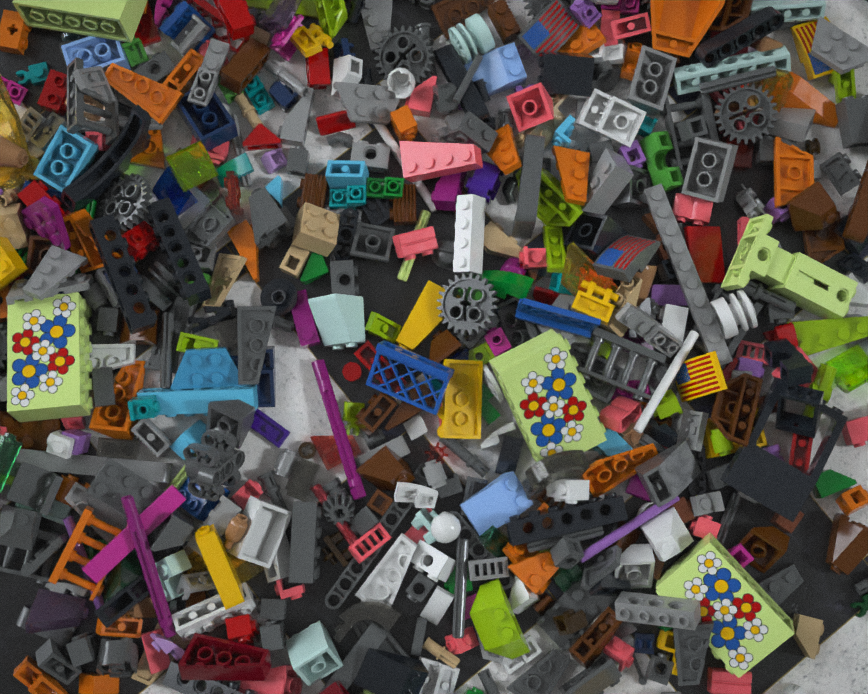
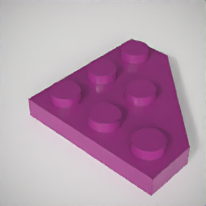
(46, 219)

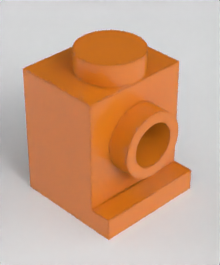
(852, 500)

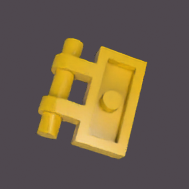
(305, 40)
(592, 306)

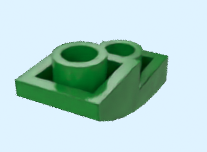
(385, 188)

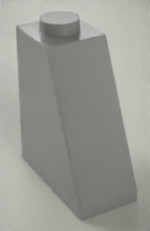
(791, 123)

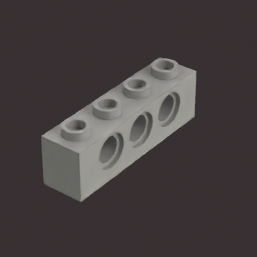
(658, 610)

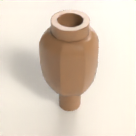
(235, 530)

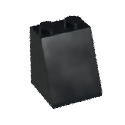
(566, 73)
(594, 233)

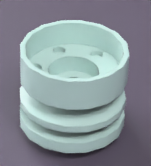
(472, 38)

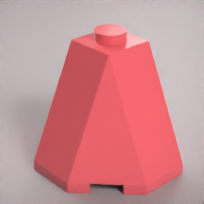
(278, 681)

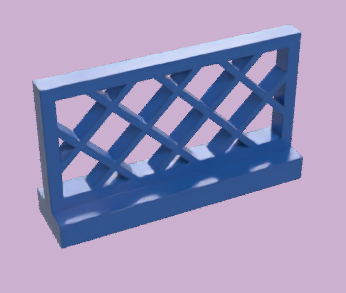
(556, 318)
(416, 362)

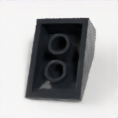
(391, 673)

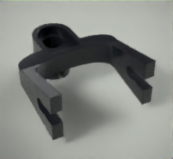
(222, 314)

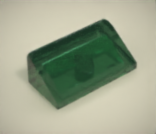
(494, 541)

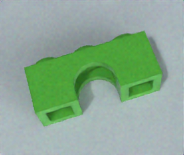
(655, 150)

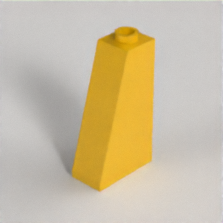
(423, 318)
(219, 566)

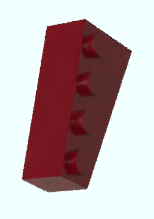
(223, 660)

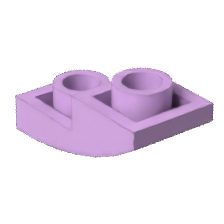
(166, 645)

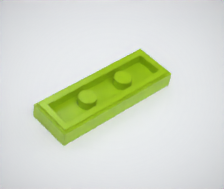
(555, 249)

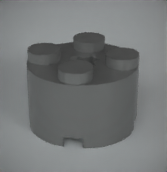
(117, 657)

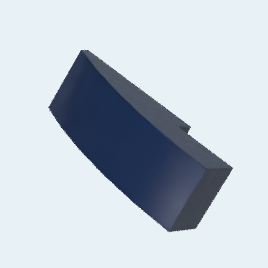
(267, 383)

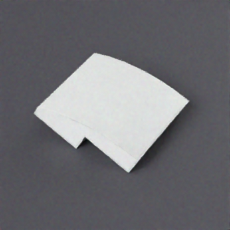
(440, 677)

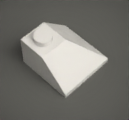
(667, 534)
(637, 566)

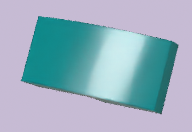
(259, 96)
(239, 164)
(352, 196)

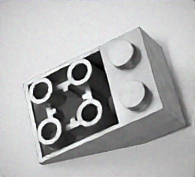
(668, 473)

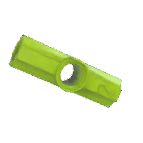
(822, 382)

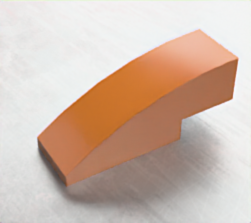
(37, 679)

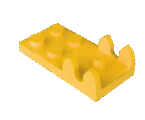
(462, 401)

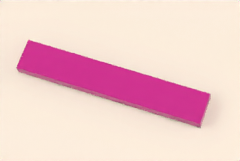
(123, 542)

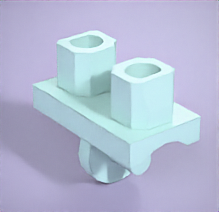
(424, 518)

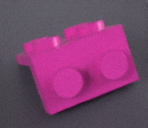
(281, 42)

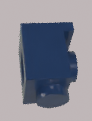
(283, 95)

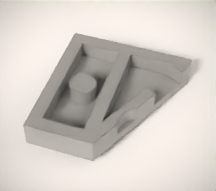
(94, 83)

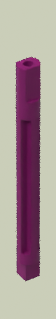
(338, 429)
(148, 566)

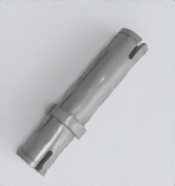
(281, 74)

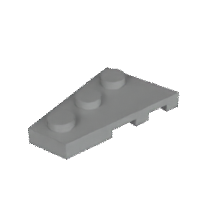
(377, 21)
(51, 271)

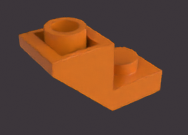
(631, 58)

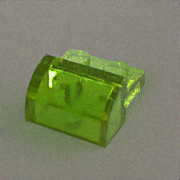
(191, 166)
(851, 370)

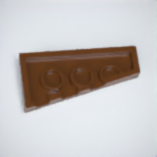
(452, 12)

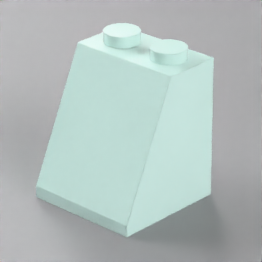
(339, 320)
(313, 653)

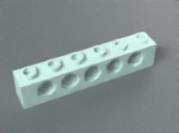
(689, 77)

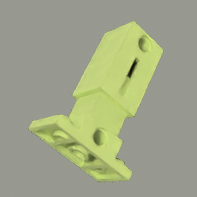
(787, 274)

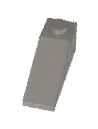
(297, 122)

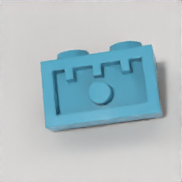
(563, 132)

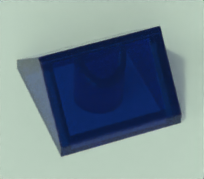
(169, 187)

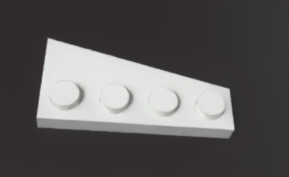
(112, 355)
(389, 573)

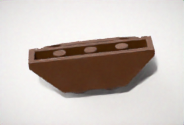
(731, 14)
(736, 408)

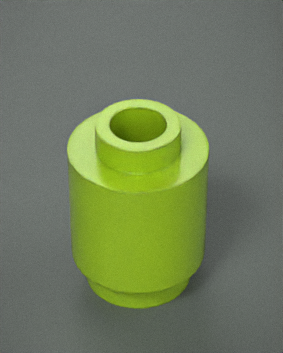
(720, 443)

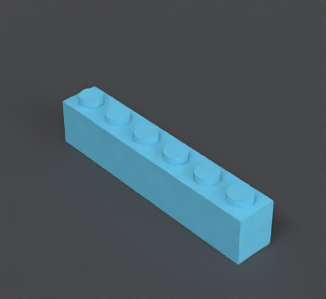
(196, 400)

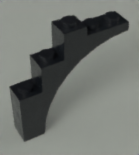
(95, 181)

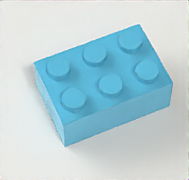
(66, 158)

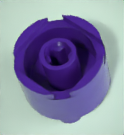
(485, 182)

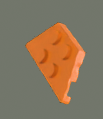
(791, 171)

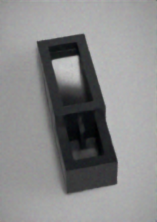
(123, 602)

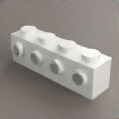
(469, 234)
(210, 614)

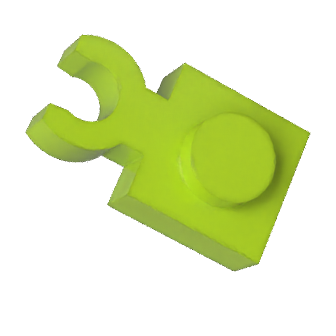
(349, 412)

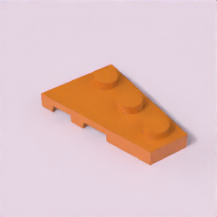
(584, 40)
(505, 151)
(573, 171)

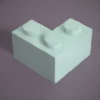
(170, 571)

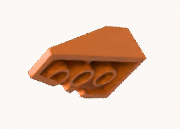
(807, 97)
(115, 419)
(613, 470)

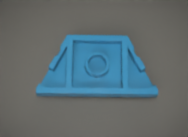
(206, 369)

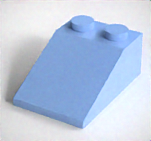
(96, 52)
(500, 69)
(496, 503)

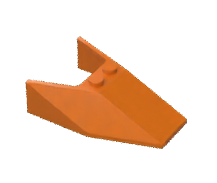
(681, 24)

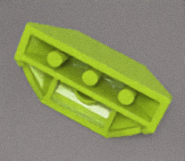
(331, 15)
(551, 204)
(497, 622)

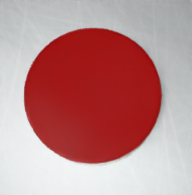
(352, 372)

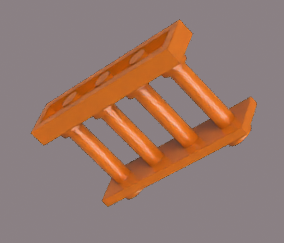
(70, 554)

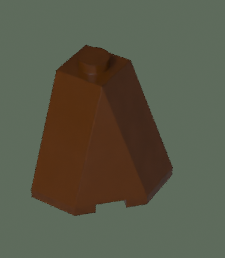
(846, 545)

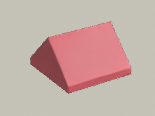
(531, 106)

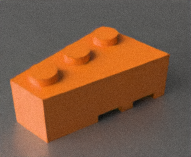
(82, 241)

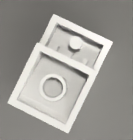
(611, 117)

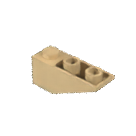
(498, 243)
(295, 261)
(627, 293)

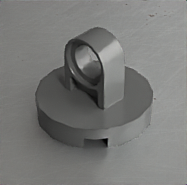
(605, 76)

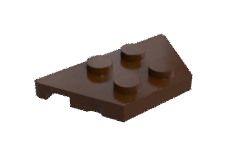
(823, 243)

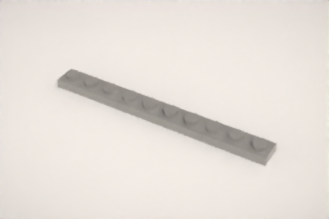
(686, 273)

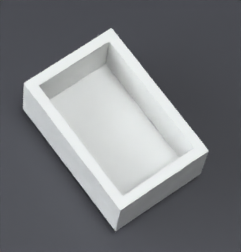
(264, 532)

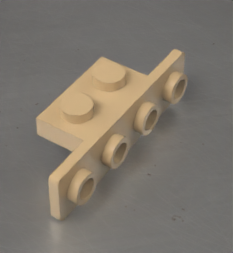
(547, 128)

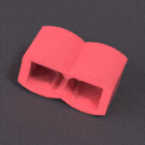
(691, 209)
(620, 413)

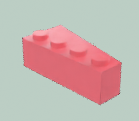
(435, 159)

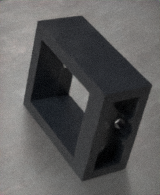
(786, 420)

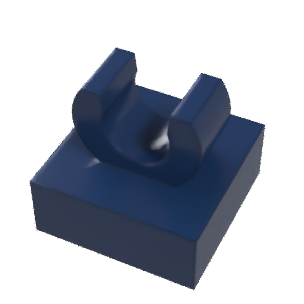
(342, 47)
(644, 643)

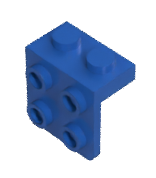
(180, 18)
(197, 506)

